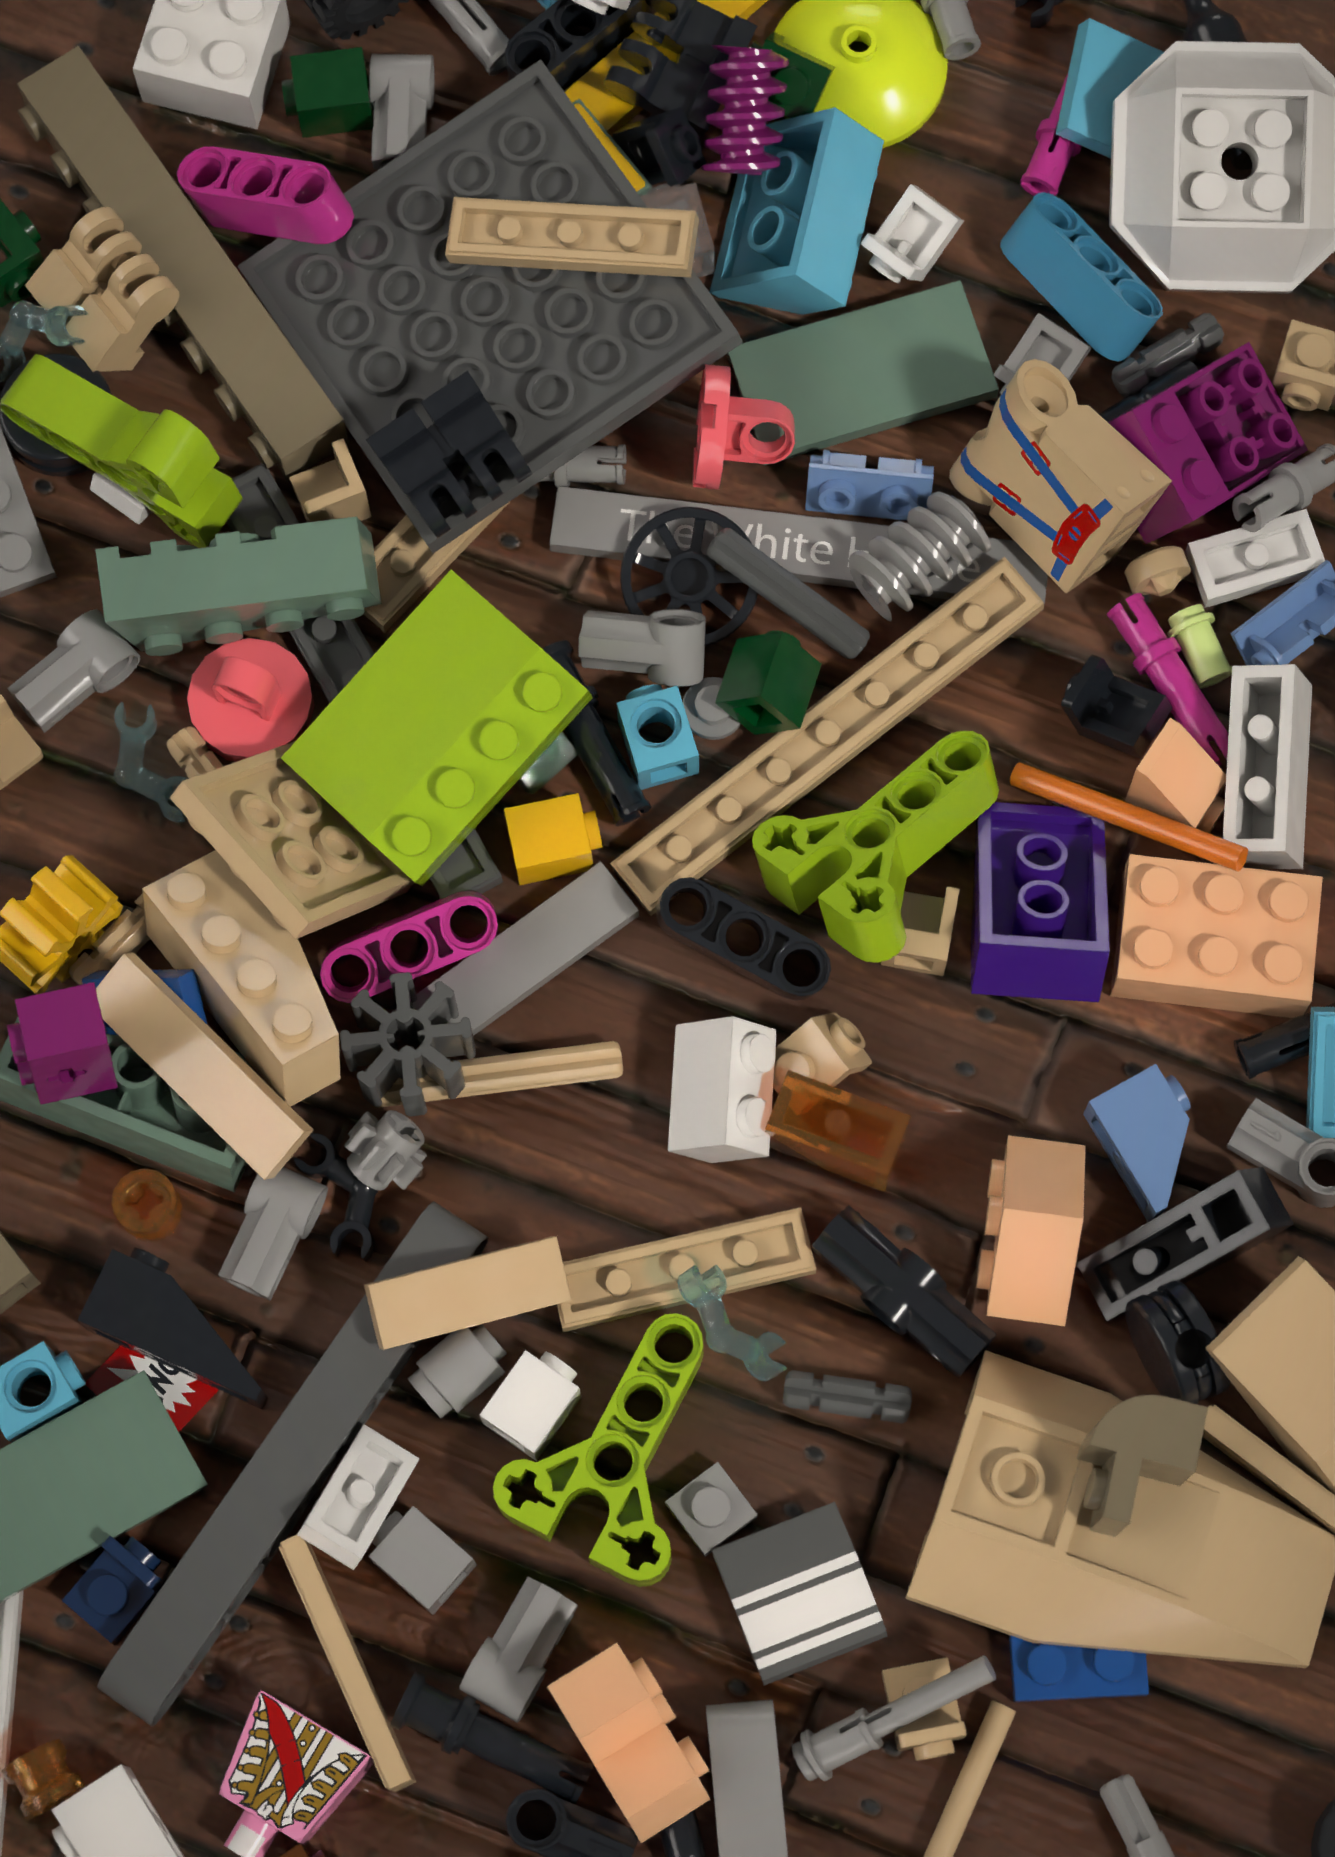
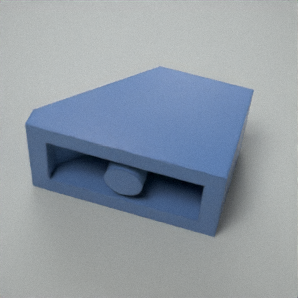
(1143, 1134)

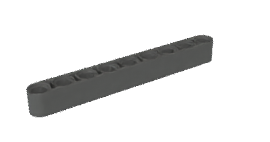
(274, 1488)

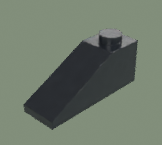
(1187, 1240)
(153, 1316)

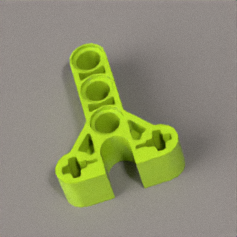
(148, 454)
(863, 856)
(573, 1473)

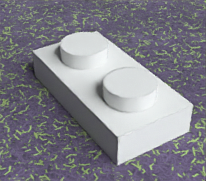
(1252, 562)
(358, 1497)

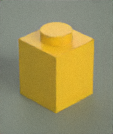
(552, 838)

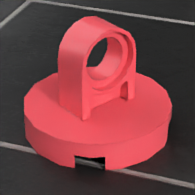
(726, 426)
(249, 698)

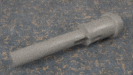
(862, 1731)

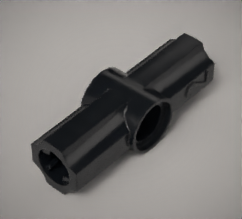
(903, 1291)

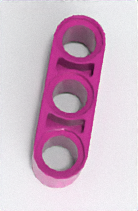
(265, 195)
(431, 922)

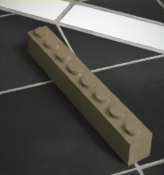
(216, 308)

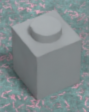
(420, 1558)

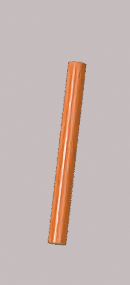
(1129, 816)

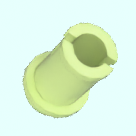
(1200, 645)

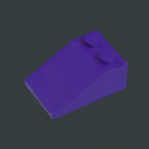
(1039, 903)

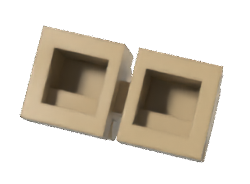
(113, 283)

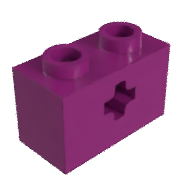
(62, 1044)

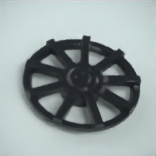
(689, 574)

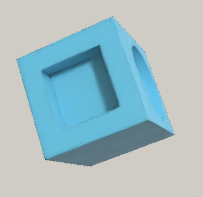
(663, 761)
(65, 1379)

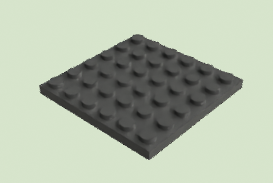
(549, 348)

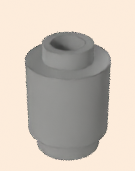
(458, 1369)

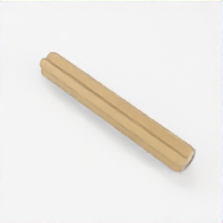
(525, 1071)

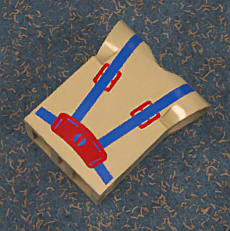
(1057, 476)

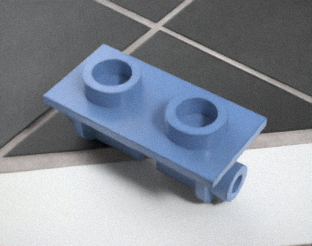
(844, 486)
(1290, 621)

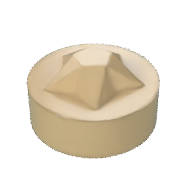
(1157, 571)

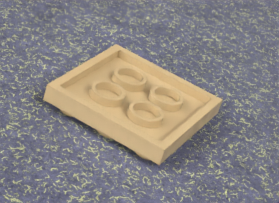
(288, 843)

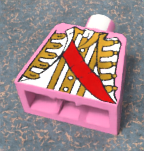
(287, 1776)

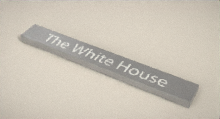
(805, 546)

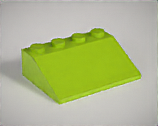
(436, 727)

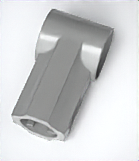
(400, 99)
(662, 645)
(86, 660)
(1284, 1150)
(276, 1218)
(512, 1662)

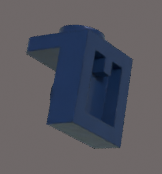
(116, 1588)

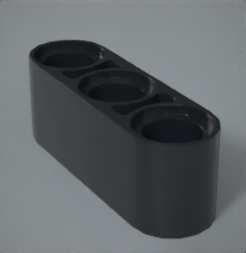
(565, 54)
(774, 937)

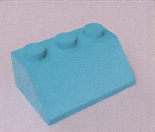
(802, 223)

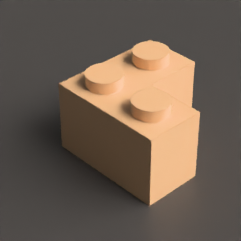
(1036, 1227)
(623, 1728)

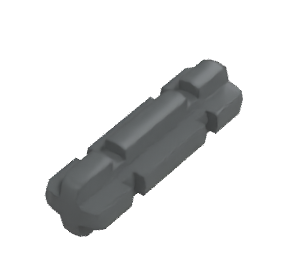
(1165, 354)
(847, 1396)

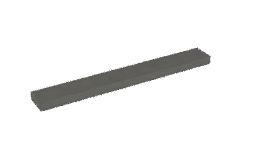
(335, 655)

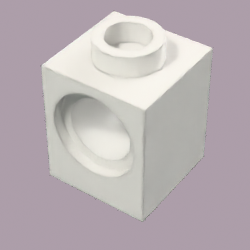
(532, 1402)

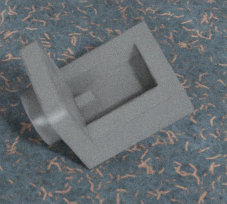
(1048, 343)

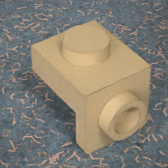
(823, 1050)

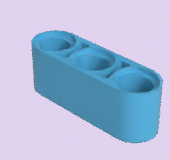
(1081, 277)

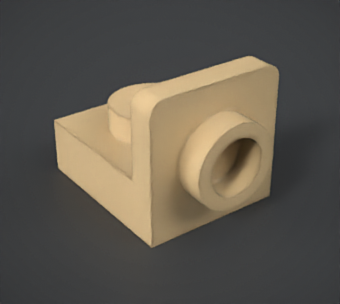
(1306, 367)
(935, 1732)

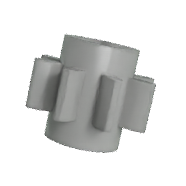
(385, 1150)

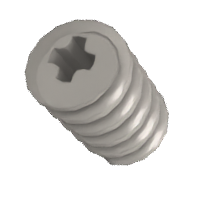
(916, 551)

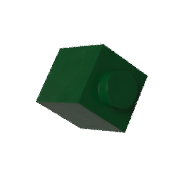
(329, 92)
(768, 682)

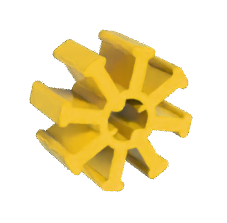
(55, 923)

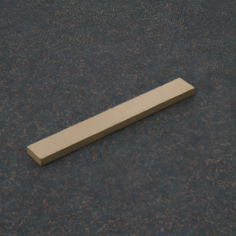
(830, 733)

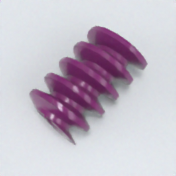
(745, 110)

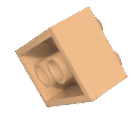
(1216, 936)

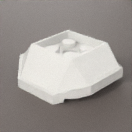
(1168, 179)

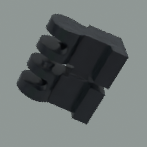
(683, 83)
(461, 431)

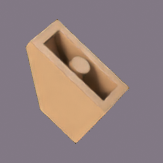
(1179, 780)

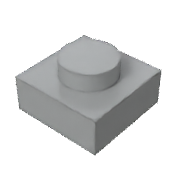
(711, 1509)

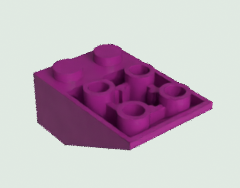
(1210, 437)

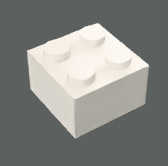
(212, 56)

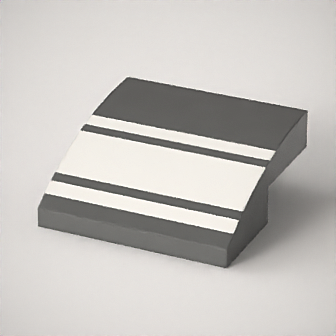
(799, 1593)

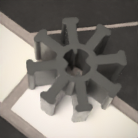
(381, 1051)

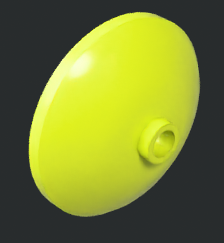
(890, 84)

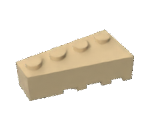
(247, 974)

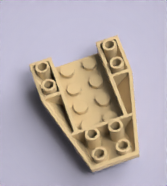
(1193, 1575)

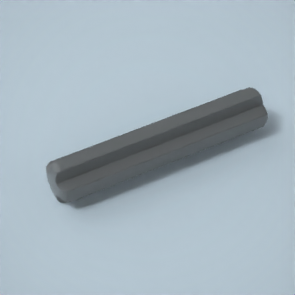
(788, 593)

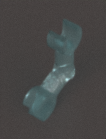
(27, 317)
(130, 770)
(705, 1294)

